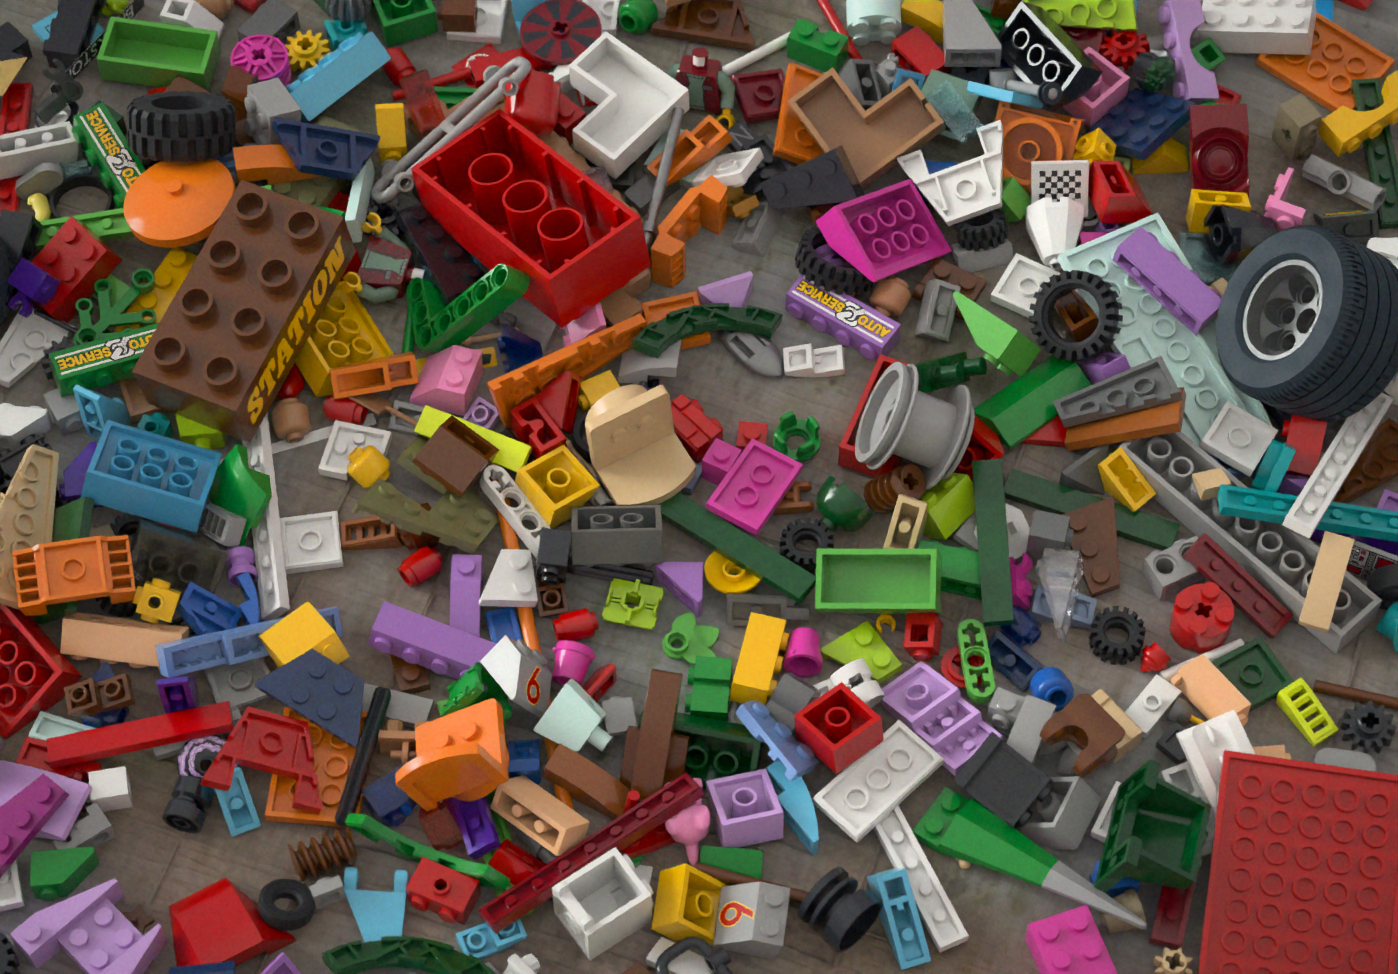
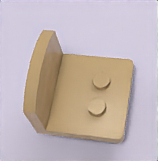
(636, 446)

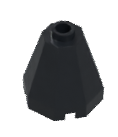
(1234, 233)

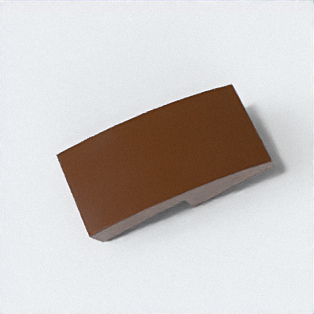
(551, 599)
(99, 697)

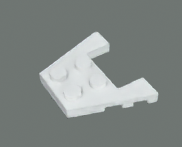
(966, 187)

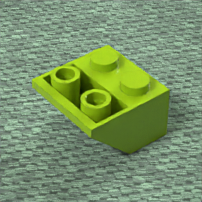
(948, 505)

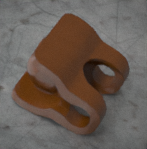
(1090, 728)

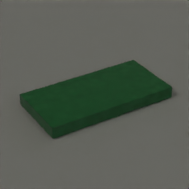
(69, 523)

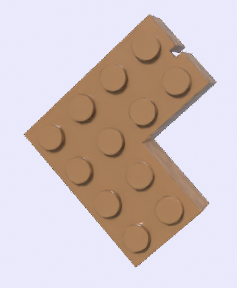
(869, 137)

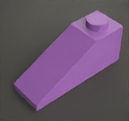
(465, 592)

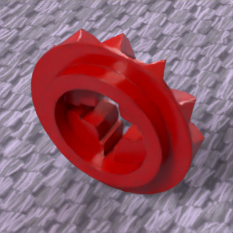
(950, 668)

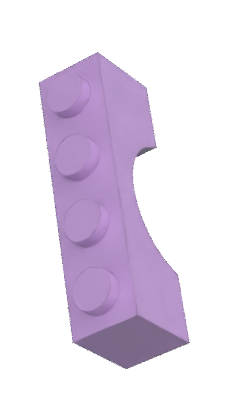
(1178, 22)

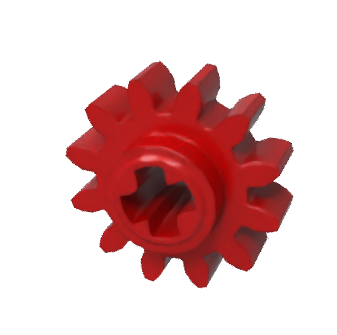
(1124, 47)

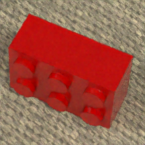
(78, 261)

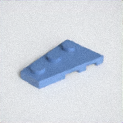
(782, 745)

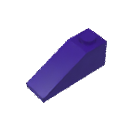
(178, 693)

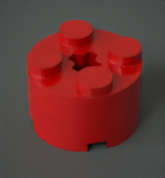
(1201, 617)

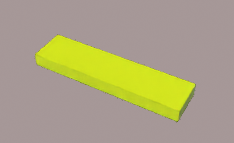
(511, 453)

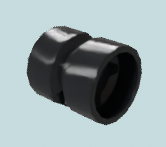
(188, 806)

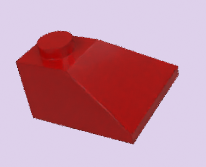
(982, 446)

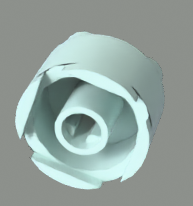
(873, 20)

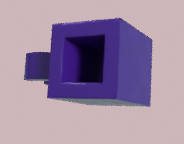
(31, 284)

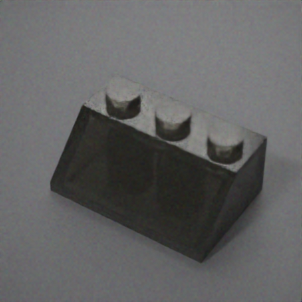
(175, 557)

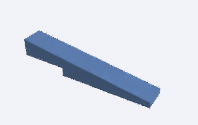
(224, 646)

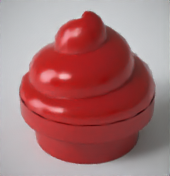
(1154, 659)

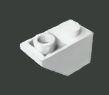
(190, 14)
(20, 422)

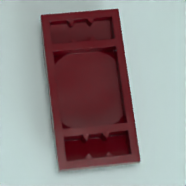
(1219, 147)

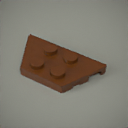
(708, 22)

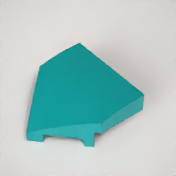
(1273, 466)

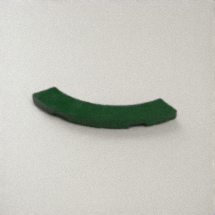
(702, 318)
(403, 953)

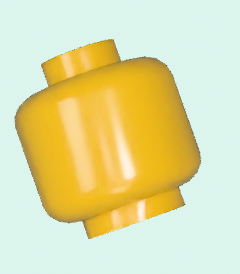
(368, 465)

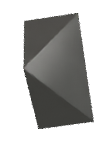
(1084, 472)

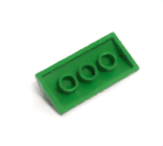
(1028, 401)

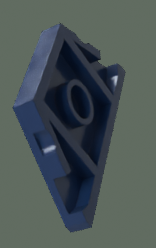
(325, 149)
(319, 693)

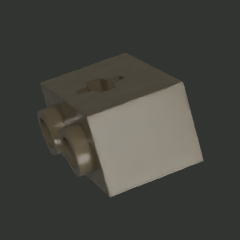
(1296, 127)

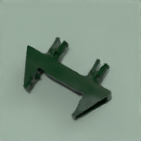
(948, 371)

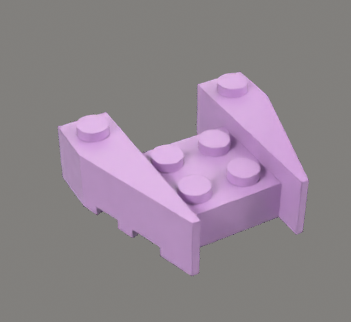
(90, 934)

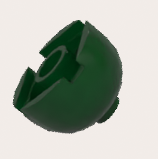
(842, 507)

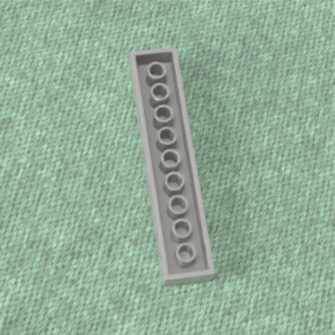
(1266, 550)

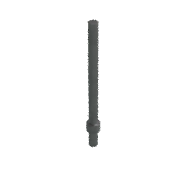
(650, 226)

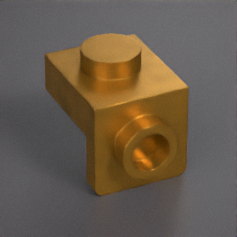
(739, 203)

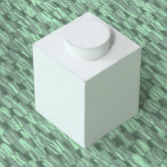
(110, 789)

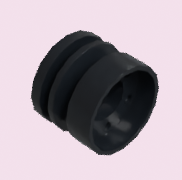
(839, 909)

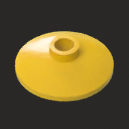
(719, 575)

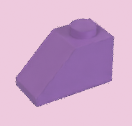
(1103, 366)

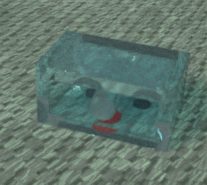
(954, 111)

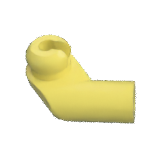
(41, 206)

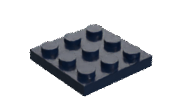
(1143, 122)

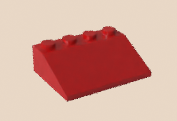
(30, 671)

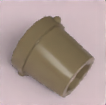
(1129, 900)

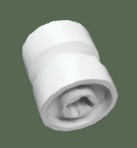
(858, 671)

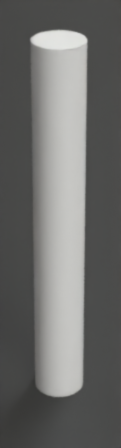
(756, 55)
(1212, 655)

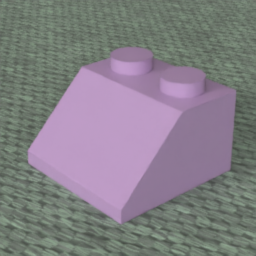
(745, 809)

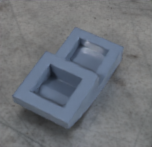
(1082, 614)

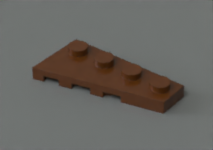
(1374, 466)

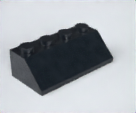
(1045, 52)

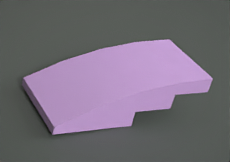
(937, 714)
(16, 777)

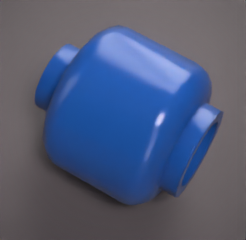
(1052, 686)

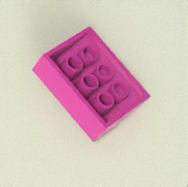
(884, 231)

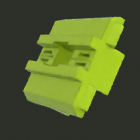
(644, 595)

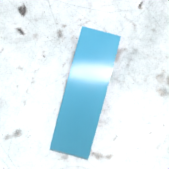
(796, 806)

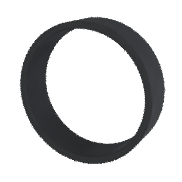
(78, 181)

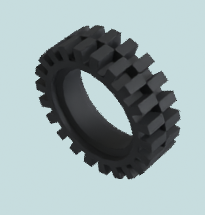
(1044, 307)

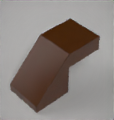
(236, 87)

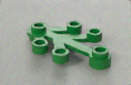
(114, 315)

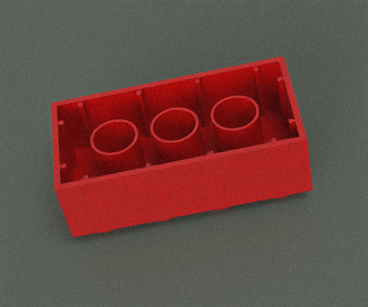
(535, 211)

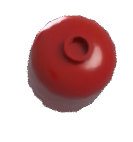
(535, 103)

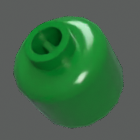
(637, 15)

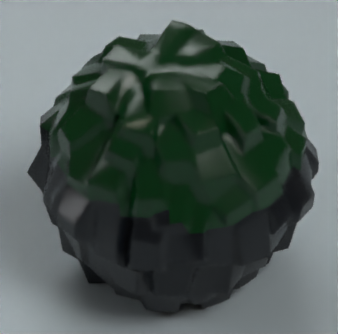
(1153, 70)

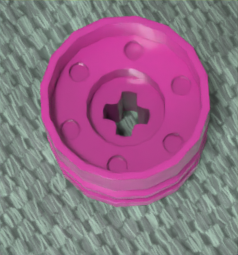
(263, 57)

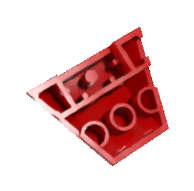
(221, 927)

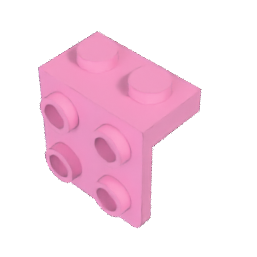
(1282, 213)

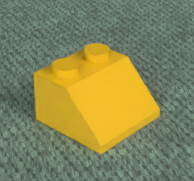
(556, 485)
(301, 632)
(686, 903)

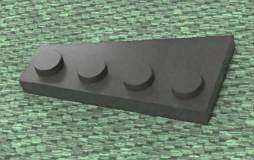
(1125, 392)

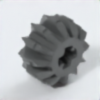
(348, 9)

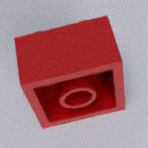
(839, 727)

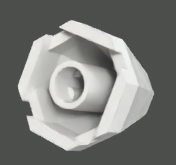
(1054, 227)

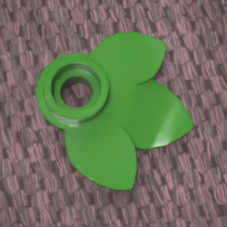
(694, 638)

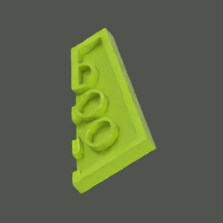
(1091, 13)

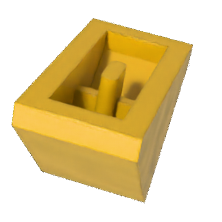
(1168, 158)

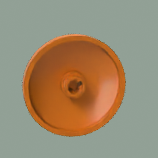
(178, 202)

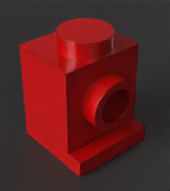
(917, 629)

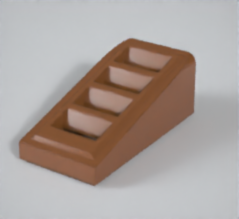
(383, 541)

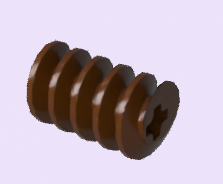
(884, 490)
(323, 854)

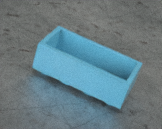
(337, 74)

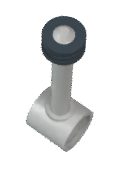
(1006, 78)

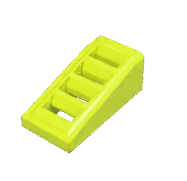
(1314, 707)

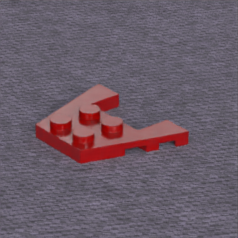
(270, 745)

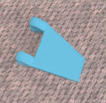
(377, 911)

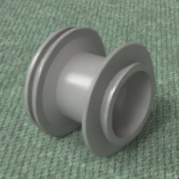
(914, 425)

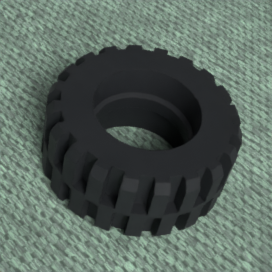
(181, 126)

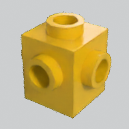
(1094, 147)
(168, 597)

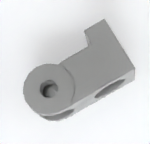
(89, 831)

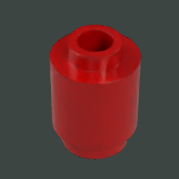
(398, 66)
(344, 410)
(420, 566)
(575, 625)

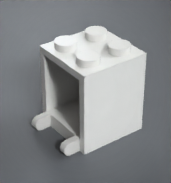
(592, 913)

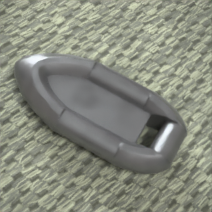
(753, 352)

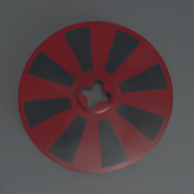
(543, 40)

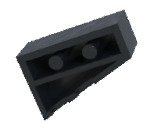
(815, 182)

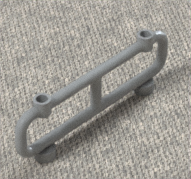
(494, 78)

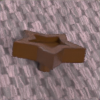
(138, 919)

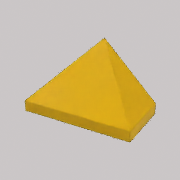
(1124, 480)

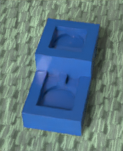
(250, 609)

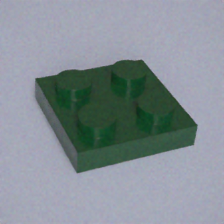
(1254, 672)

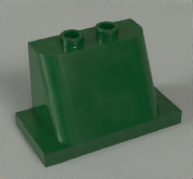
(1153, 833)

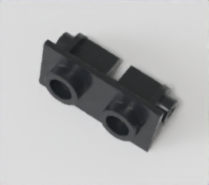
(11, 459)

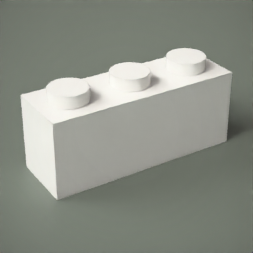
(31, 147)

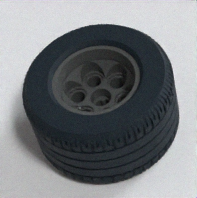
(1311, 324)

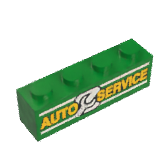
(107, 150)
(100, 360)

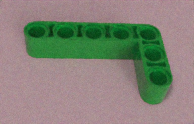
(442, 325)

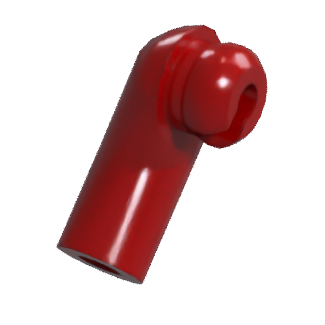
(293, 385)

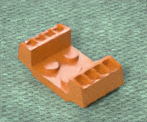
(697, 208)
(73, 572)

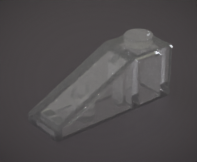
(1061, 579)

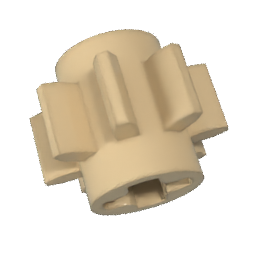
(1173, 958)

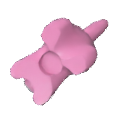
(690, 827)

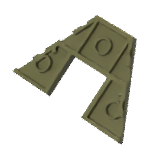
(454, 519)

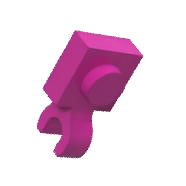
(1020, 584)

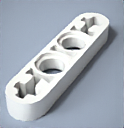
(513, 515)

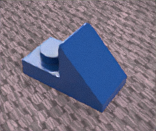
(525, 759)

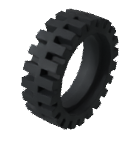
(824, 272)

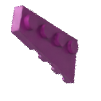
(25, 816)

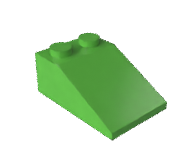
(1003, 344)

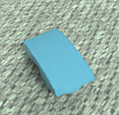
(483, 942)

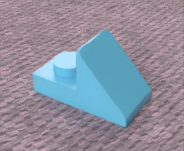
(238, 805)

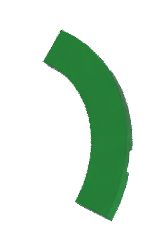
(415, 851)

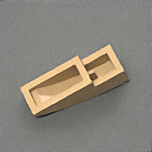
(1326, 581)

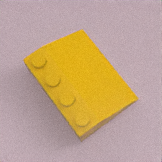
(339, 338)

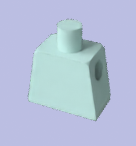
(574, 719)

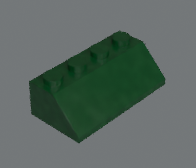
(717, 747)

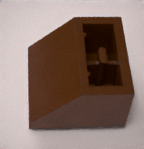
(455, 456)

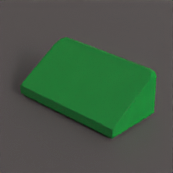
(733, 859)

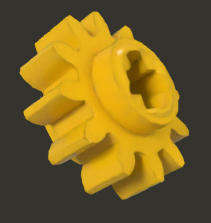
(306, 50)

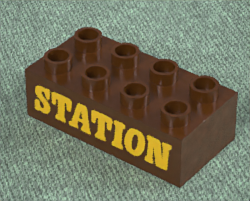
(245, 310)

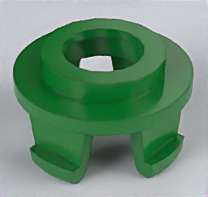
(789, 427)

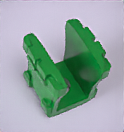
(469, 691)

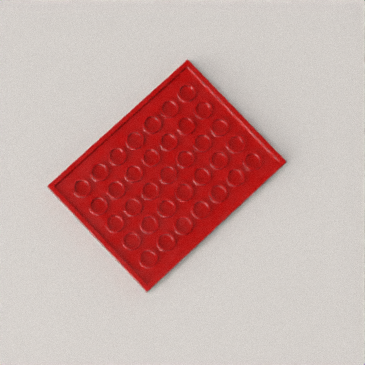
(1301, 870)

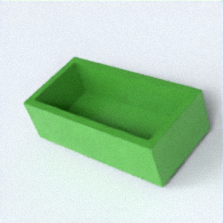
(157, 53)
(878, 581)

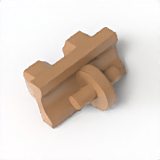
(396, 742)

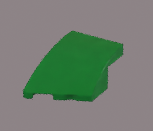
(241, 489)

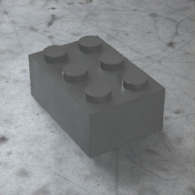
(617, 535)

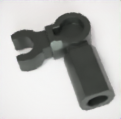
(68, 91)

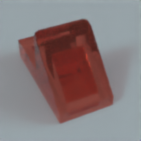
(422, 101)

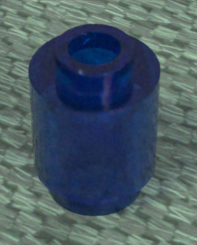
(1025, 627)

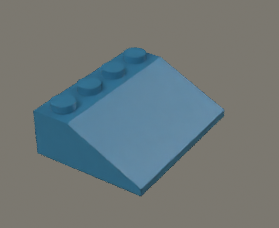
(151, 476)

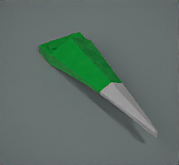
(978, 836)

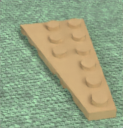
(26, 513)

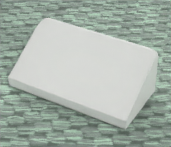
(684, 964)

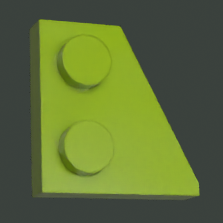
(865, 644)

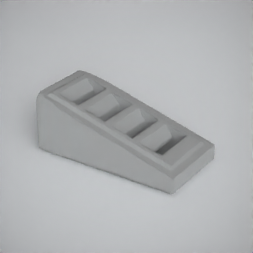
(233, 526)

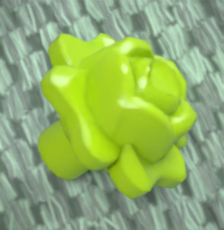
(114, 6)

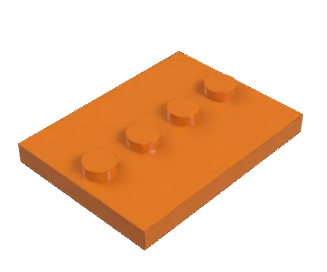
(1331, 66)
(331, 764)

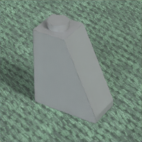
(968, 37)

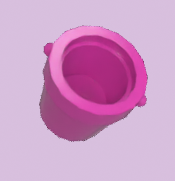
(803, 653)
(571, 661)

